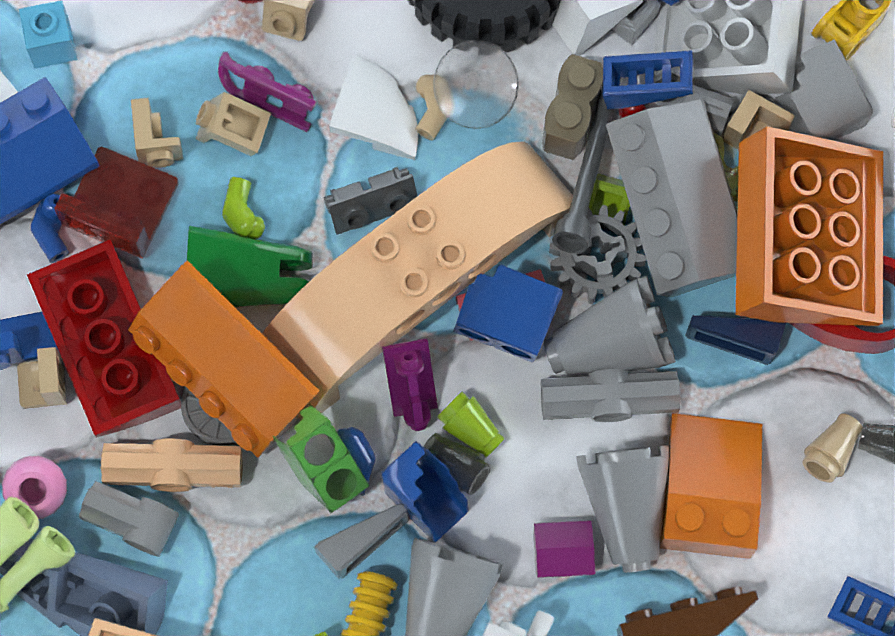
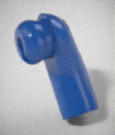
(46, 229)
(359, 449)

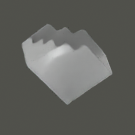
(825, 95)

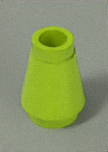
(470, 424)

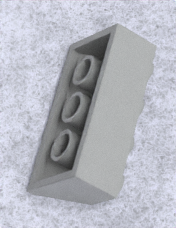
(677, 195)

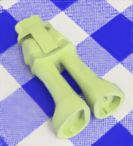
(47, 550)

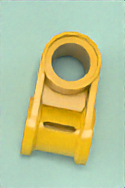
(850, 24)

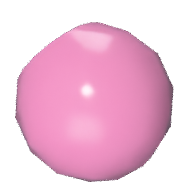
(37, 484)

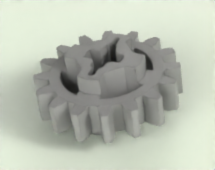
(615, 251)

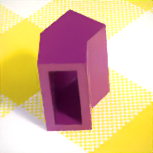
(564, 549)

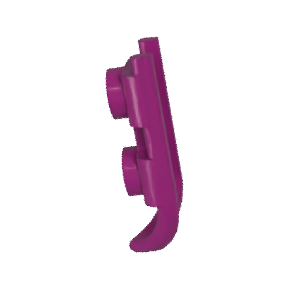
(260, 84)

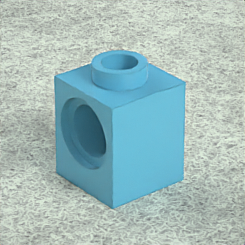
(48, 34)

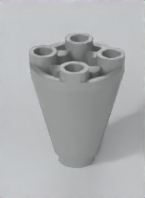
(613, 334)

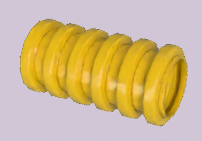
(370, 605)

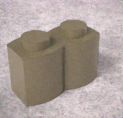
(572, 107)

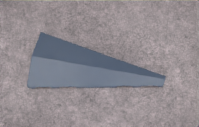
(92, 590)

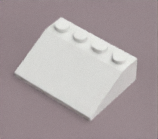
(734, 42)

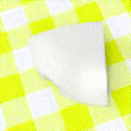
(375, 111)

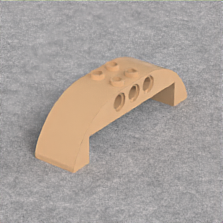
(416, 264)

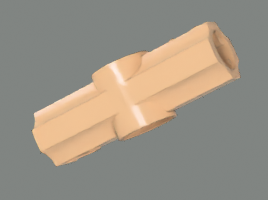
(171, 465)

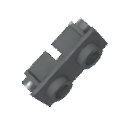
(354, 208)

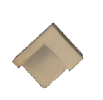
(754, 115)

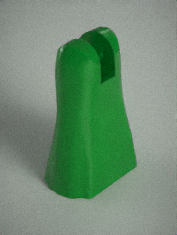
(246, 267)

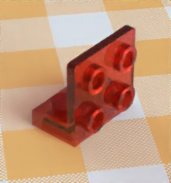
(119, 202)

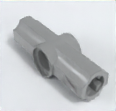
(610, 395)

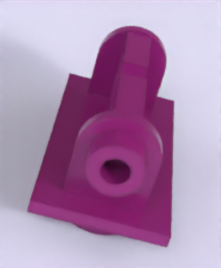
(411, 382)

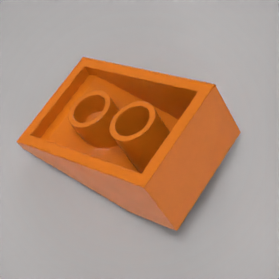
(713, 486)

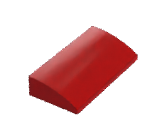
(89, 317)

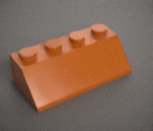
(222, 360)

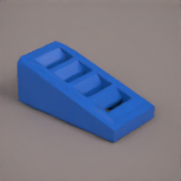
(633, 65)
(844, 600)

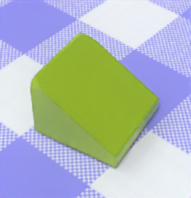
(611, 193)

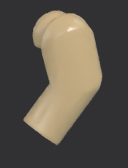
(433, 118)

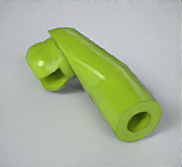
(238, 214)

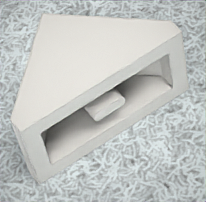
(586, 21)

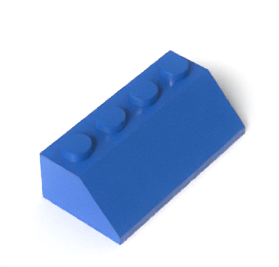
(38, 148)

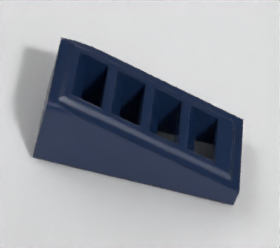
(743, 337)

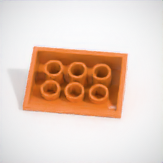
(809, 230)

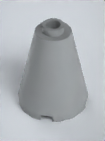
(628, 502)
(446, 589)

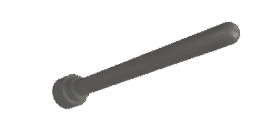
(573, 230)

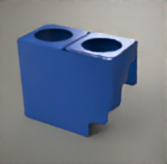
(509, 312)
(425, 491)

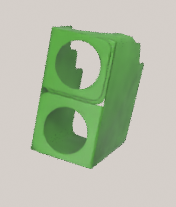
(336, 479)

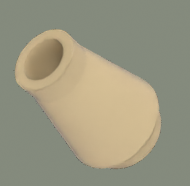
(831, 450)

